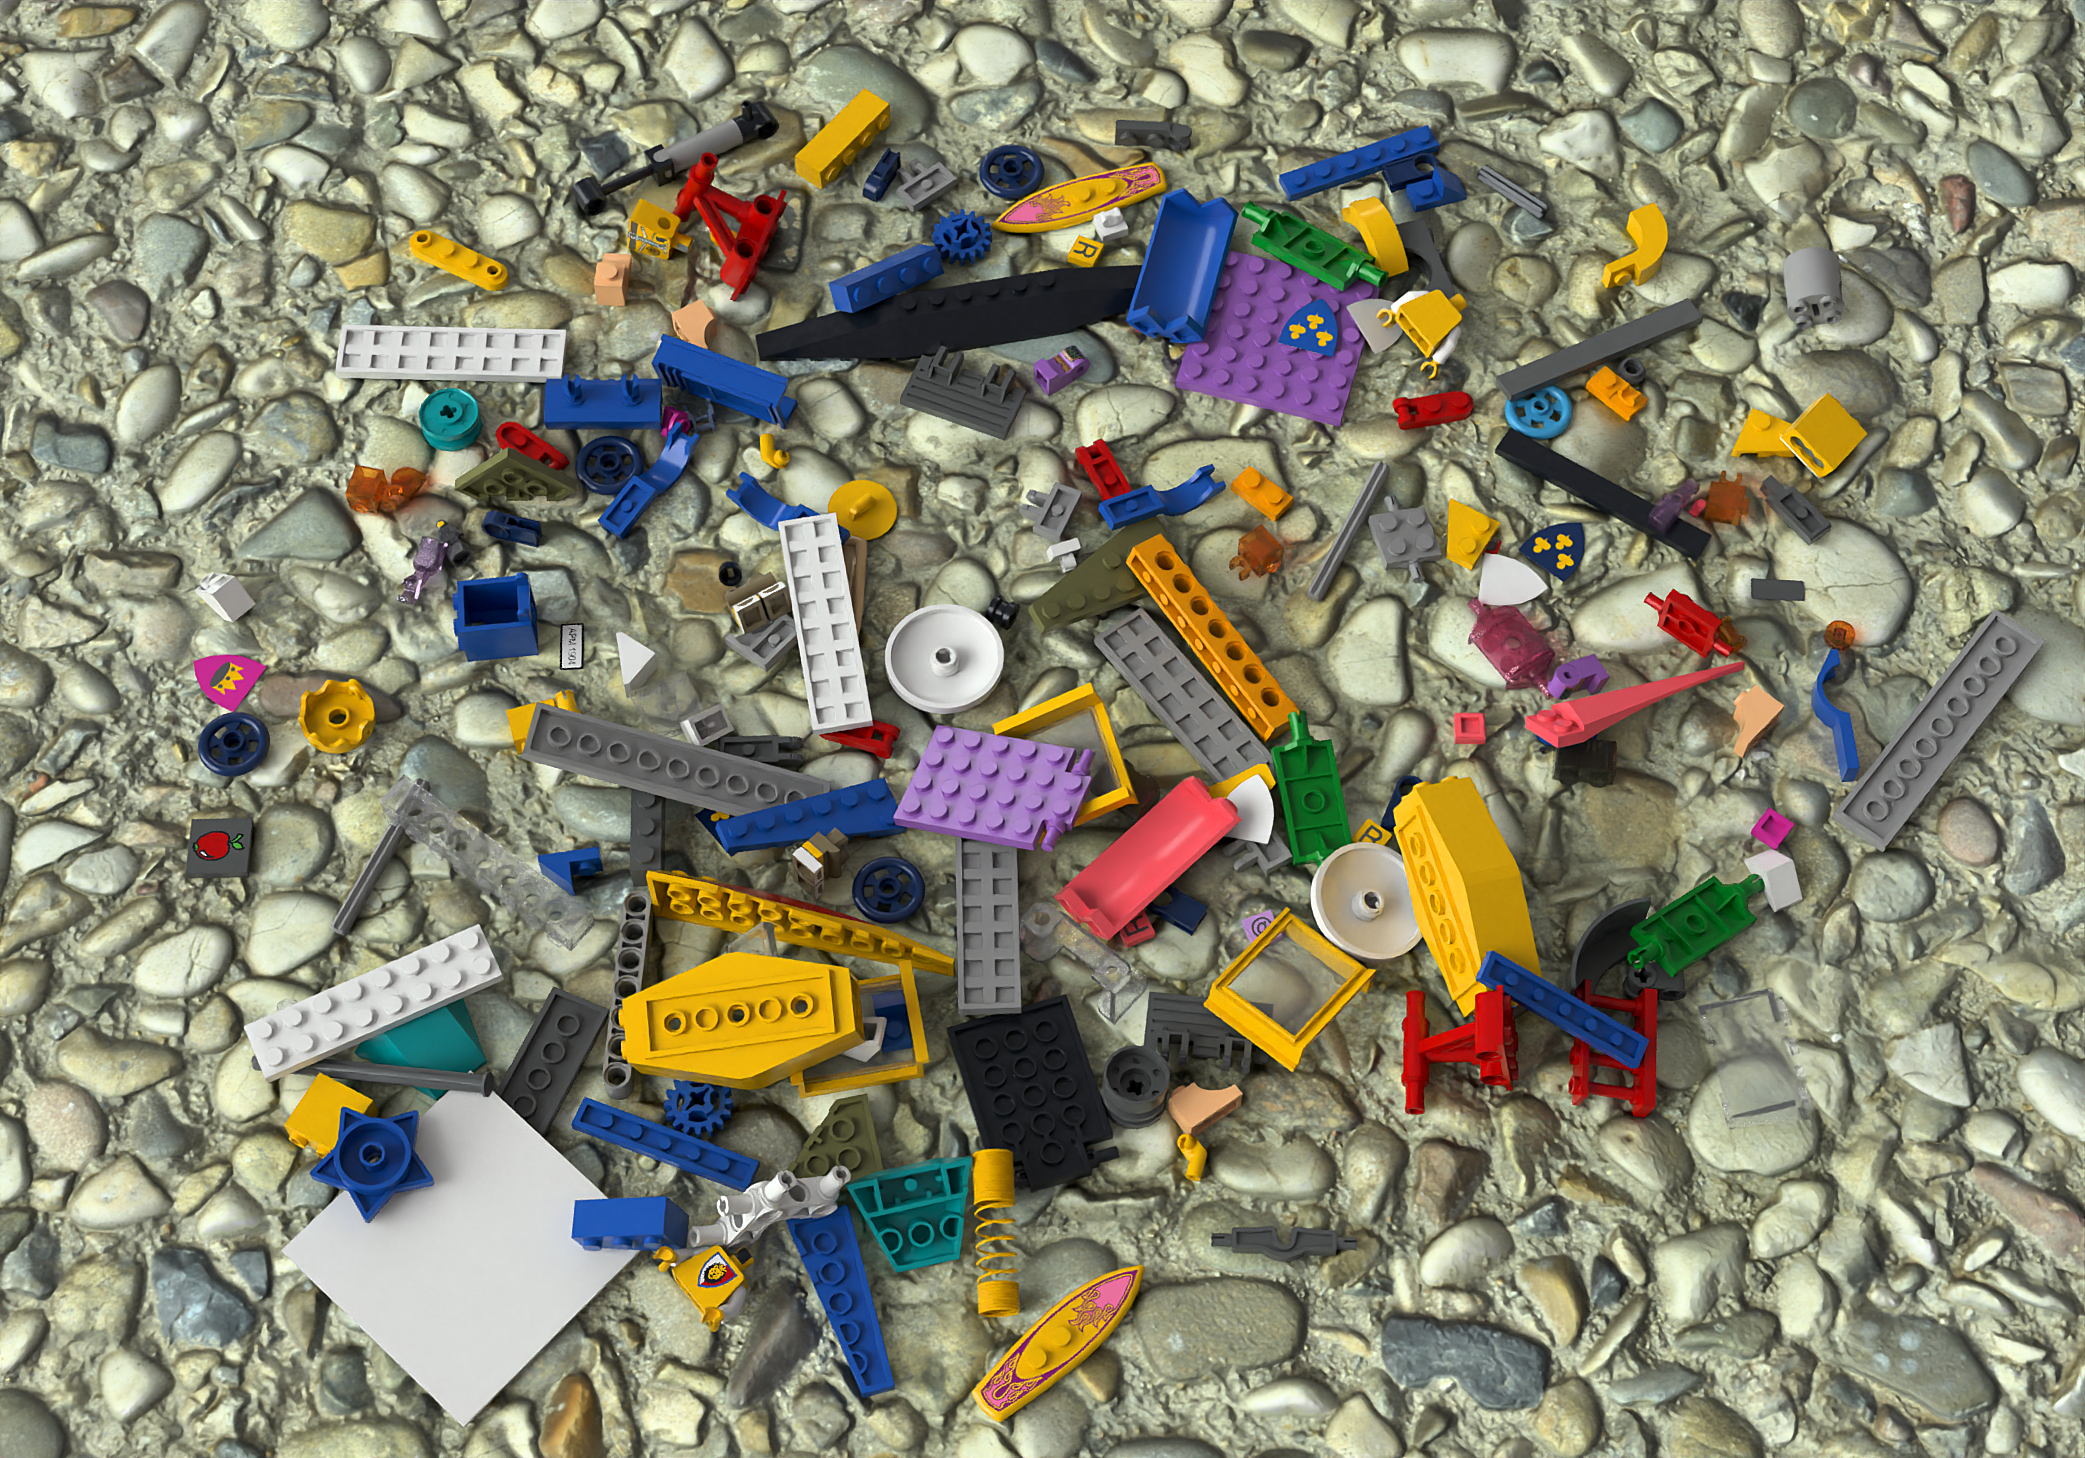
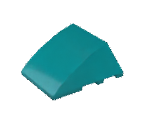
(432, 1041)
(916, 1210)

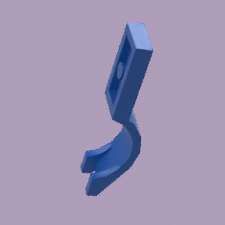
(643, 489)
(1148, 502)
(767, 509)
(1837, 720)

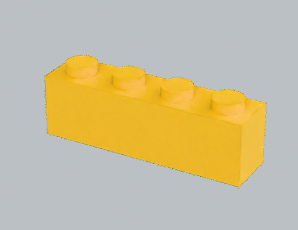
(843, 139)

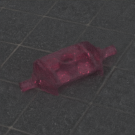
(1519, 666)

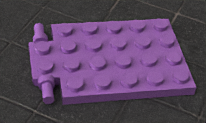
(996, 789)

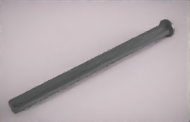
(398, 1075)

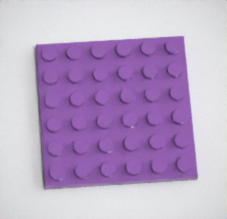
(1242, 350)

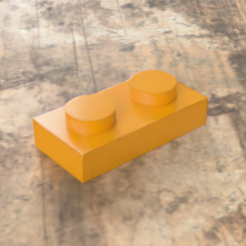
(1262, 493)

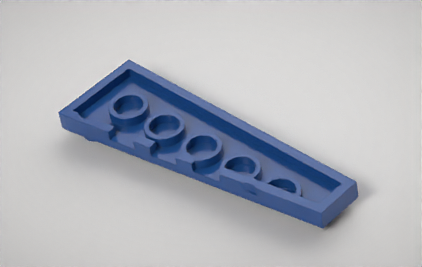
(852, 810)
(839, 1278)

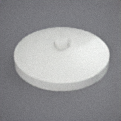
(944, 658)
(1365, 903)

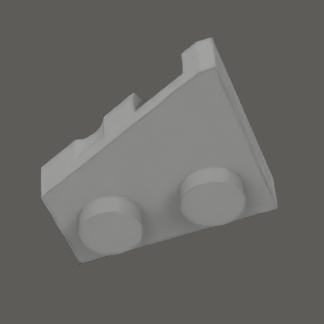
(767, 643)

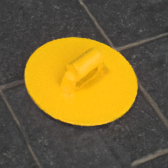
(864, 508)

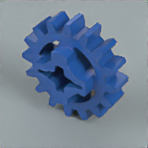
(964, 237)
(698, 1118)

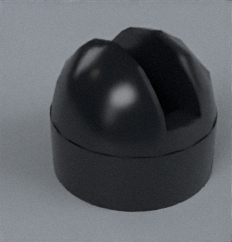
(724, 575)

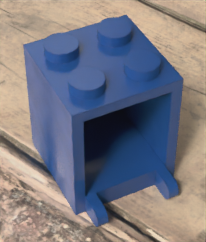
(507, 616)

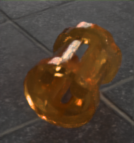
(1730, 634)

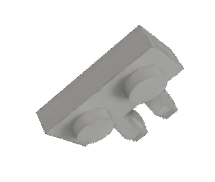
(926, 185)
(1056, 510)
(1268, 856)

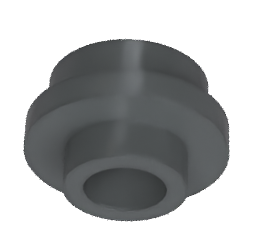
(1631, 365)

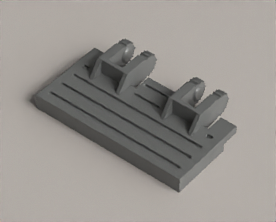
(964, 400)
(1187, 1022)

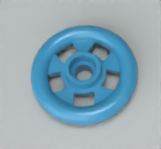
(1551, 428)

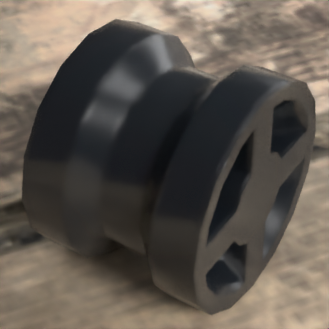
(1002, 611)

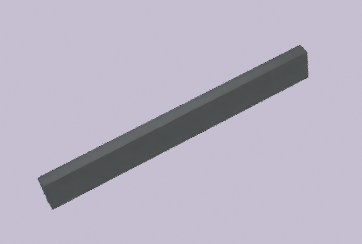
(1599, 350)

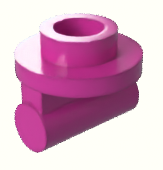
(670, 417)

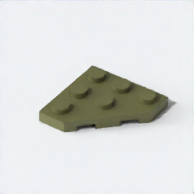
(515, 477)
(842, 1139)

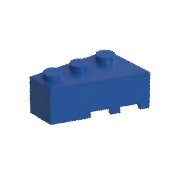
(629, 1224)

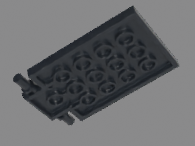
(1034, 1092)

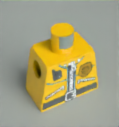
(656, 231)

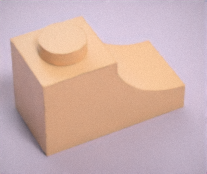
(612, 279)
(695, 323)
(1756, 715)
(1200, 1108)

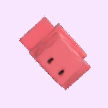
(1697, 507)

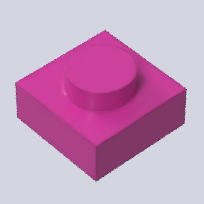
(1772, 829)

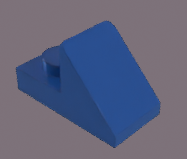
(1436, 192)
(563, 865)
(897, 1029)

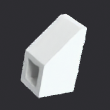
(225, 595)

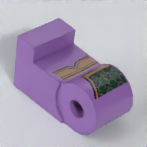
(1060, 369)
(1577, 676)

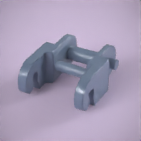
(710, 415)

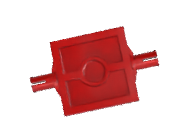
(1689, 623)

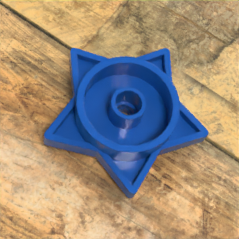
(369, 1138)

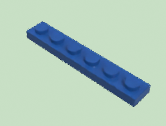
(1356, 163)
(1563, 1009)
(665, 1145)

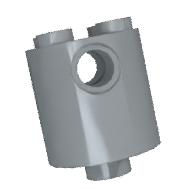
(1813, 287)

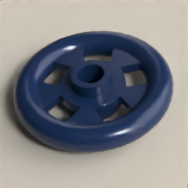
(1015, 165)
(596, 449)
(232, 722)
(895, 867)

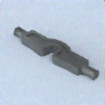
(1265, 1241)

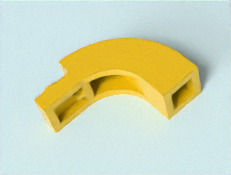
(1378, 233)
(1651, 235)

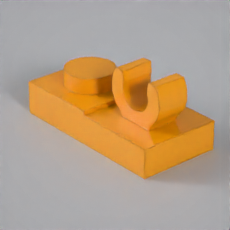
(1616, 393)

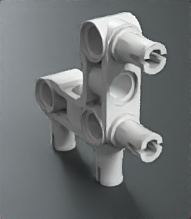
(765, 1202)

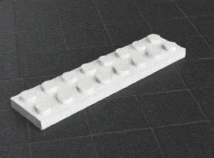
(451, 353)
(825, 624)
(373, 1003)

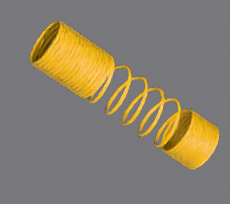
(995, 1189)

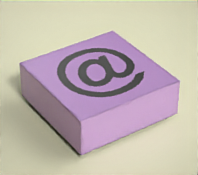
(1257, 924)

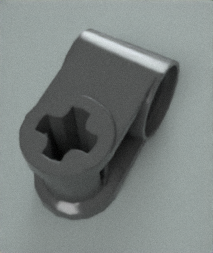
(1655, 977)

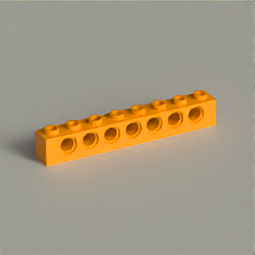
(1162, 576)

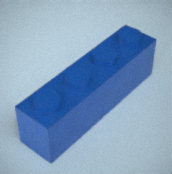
(886, 278)

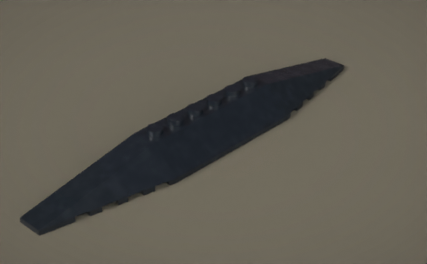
(960, 316)

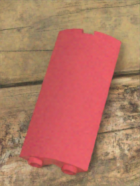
(1148, 857)

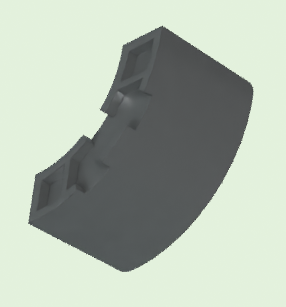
(1605, 943)

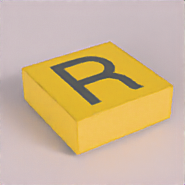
(1085, 252)
(1372, 833)

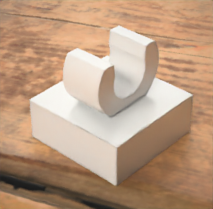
(1110, 225)
(1065, 553)

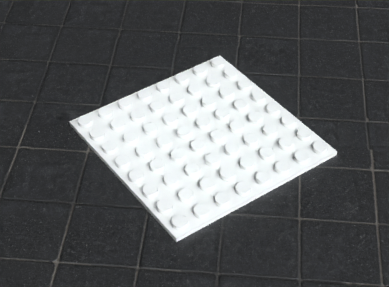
(467, 1271)

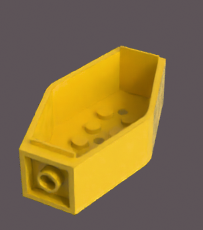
(1462, 884)
(761, 1047)

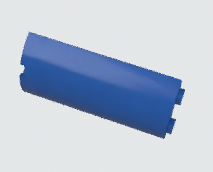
(1182, 267)

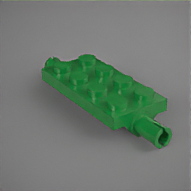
(1312, 249)
(1310, 794)
(1695, 924)

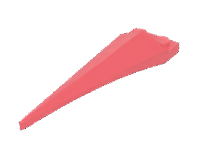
(1585, 717)

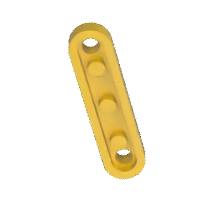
(459, 260)

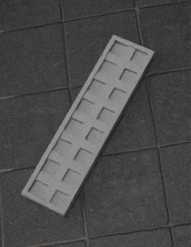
(1182, 698)
(987, 928)

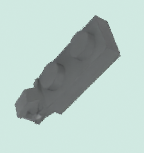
(1795, 510)

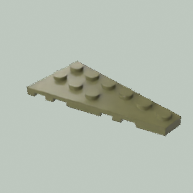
(1098, 582)

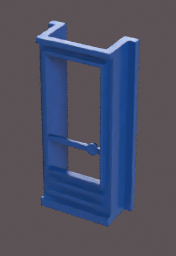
(724, 380)

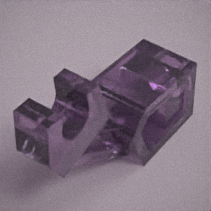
(1671, 506)
(426, 563)

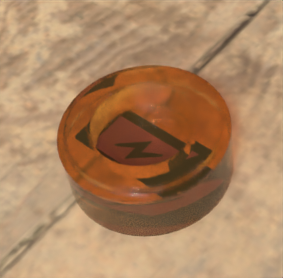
(1839, 635)

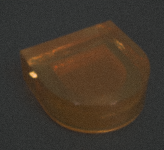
(409, 480)

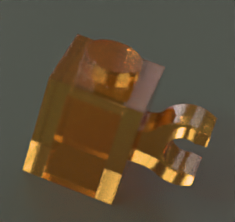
(368, 490)
(1726, 501)
(1258, 553)

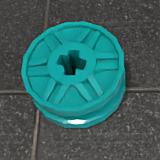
(450, 419)

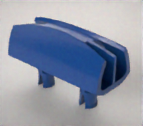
(603, 404)

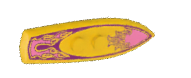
(1081, 198)
(1058, 1342)

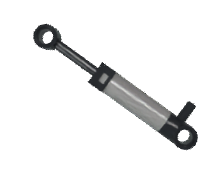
(663, 163)

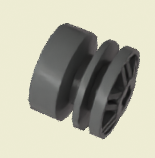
(1135, 1086)

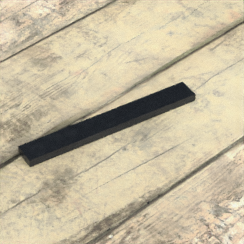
(1599, 492)

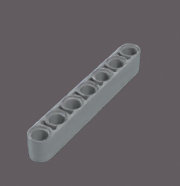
(627, 980)

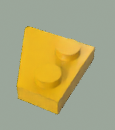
(1762, 436)
(1468, 534)

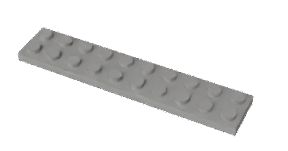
(1938, 730)
(661, 764)

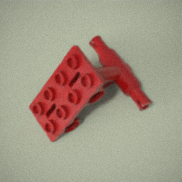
(756, 218)
(1486, 1042)

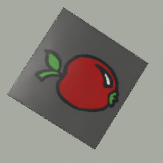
(220, 848)

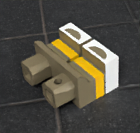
(757, 600)
(819, 859)

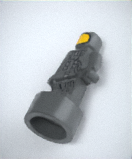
(458, 552)

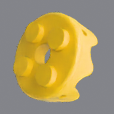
(334, 699)

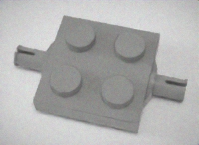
(1404, 538)

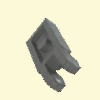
(1152, 134)
(764, 749)

